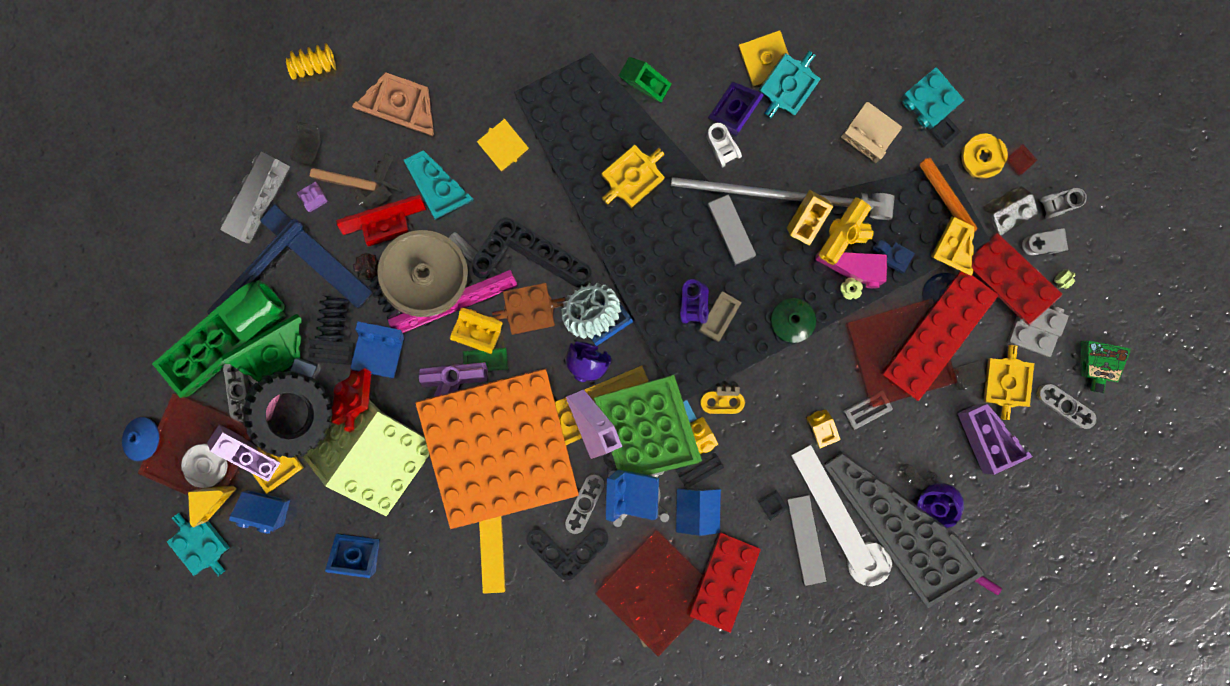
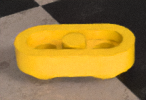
(721, 403)

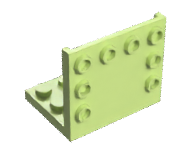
(370, 462)

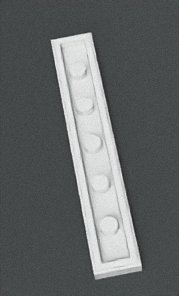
(833, 509)

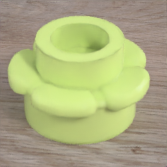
(1065, 279)
(845, 288)

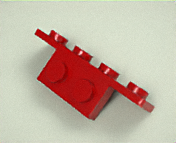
(382, 222)

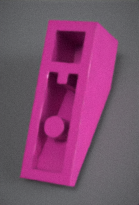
(865, 268)

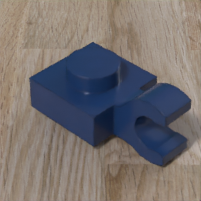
(897, 255)

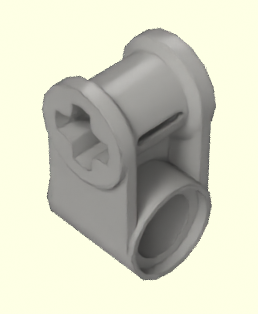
(1060, 203)
(1048, 242)

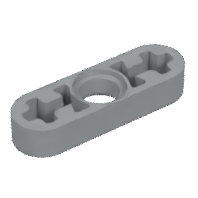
(244, 383)
(1076, 420)
(582, 520)

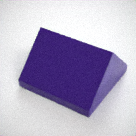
(735, 107)

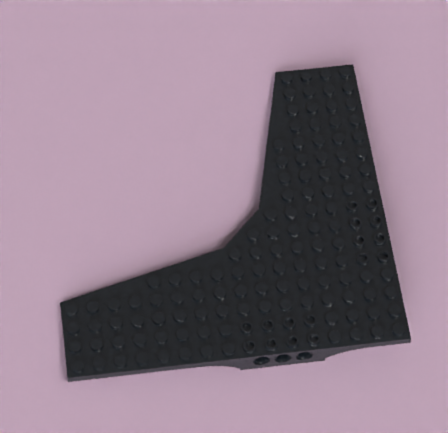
(671, 236)

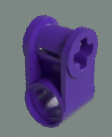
(694, 307)

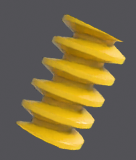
(310, 62)

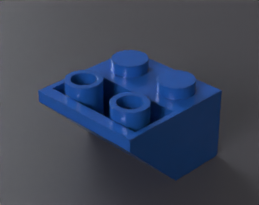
(259, 511)

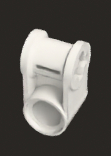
(723, 145)

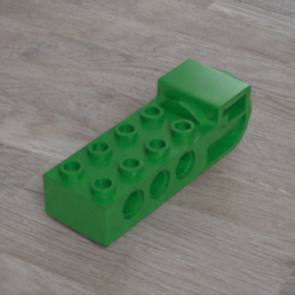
(231, 324)

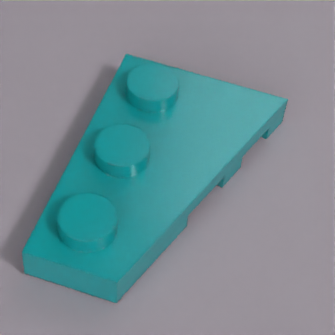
(438, 189)

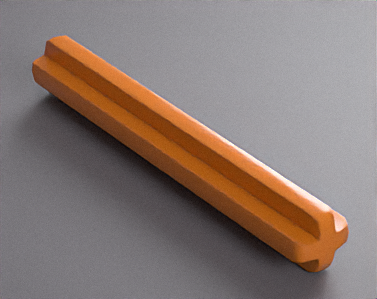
(945, 191)

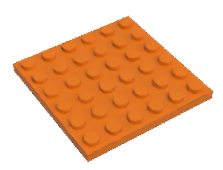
(497, 448)

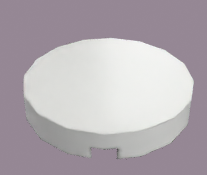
(203, 467)
(878, 571)

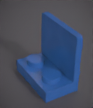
(377, 349)
(631, 495)

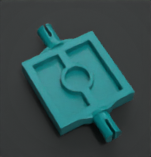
(789, 84)
(198, 546)

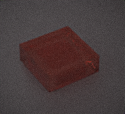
(1021, 159)

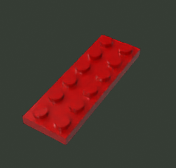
(940, 335)

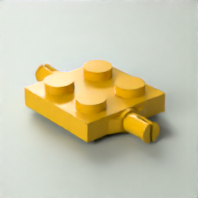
(633, 176)
(1008, 382)

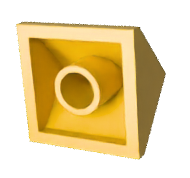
(206, 501)

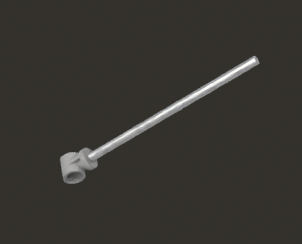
(880, 204)

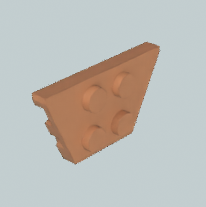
(399, 103)

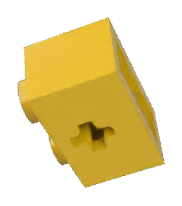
(809, 217)

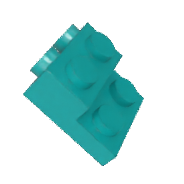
(932, 99)

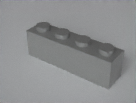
(254, 198)

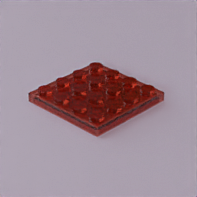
(877, 343)
(181, 428)
(653, 592)

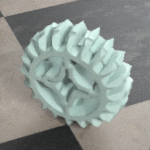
(594, 316)

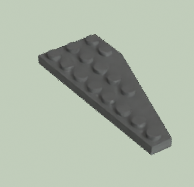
(920, 546)

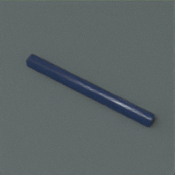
(261, 261)

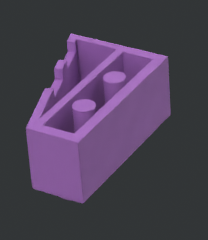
(990, 440)

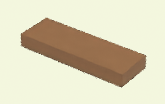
(343, 180)

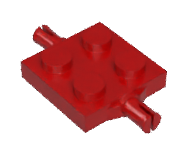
(351, 398)

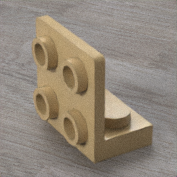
(871, 132)

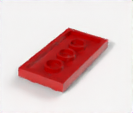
(1014, 279)
(724, 582)

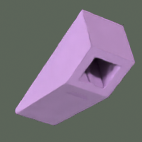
(595, 428)
(242, 453)

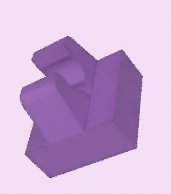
(312, 196)

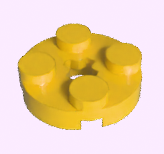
(991, 145)

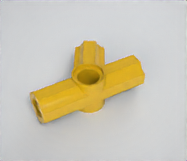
(847, 231)

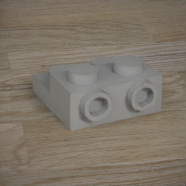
(1042, 333)

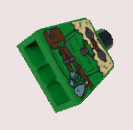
(1102, 363)

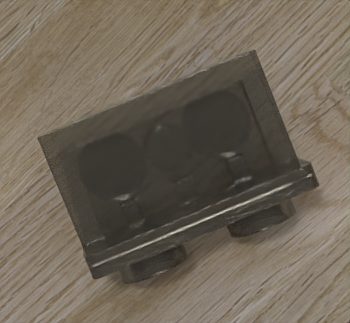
(1011, 209)

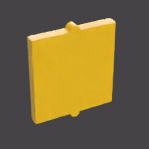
(502, 145)

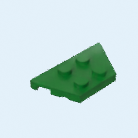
(269, 351)

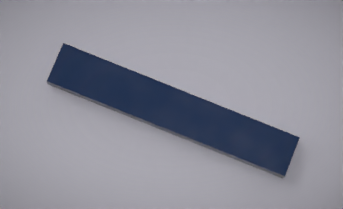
(319, 259)

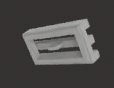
(851, 418)

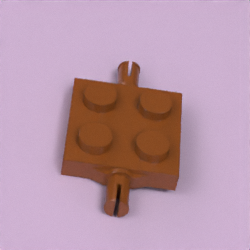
(529, 308)

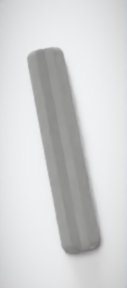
(469, 252)

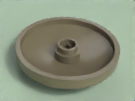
(422, 273)

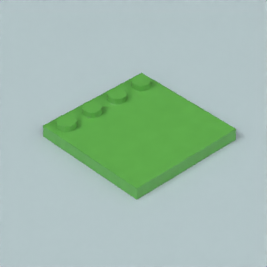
(650, 427)

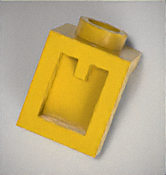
(823, 428)

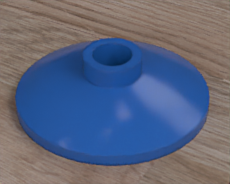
(140, 439)

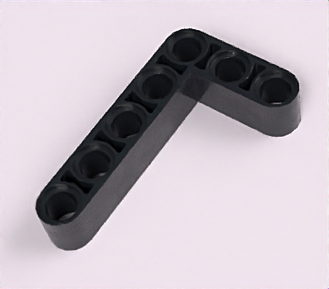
(530, 251)

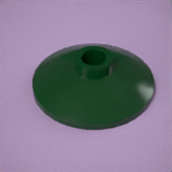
(785, 328)

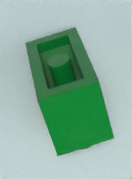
(645, 79)

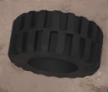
(308, 436)

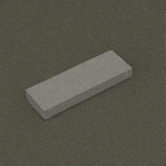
(731, 229)

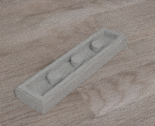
(806, 540)

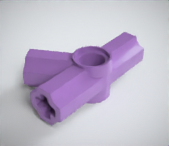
(440, 376)

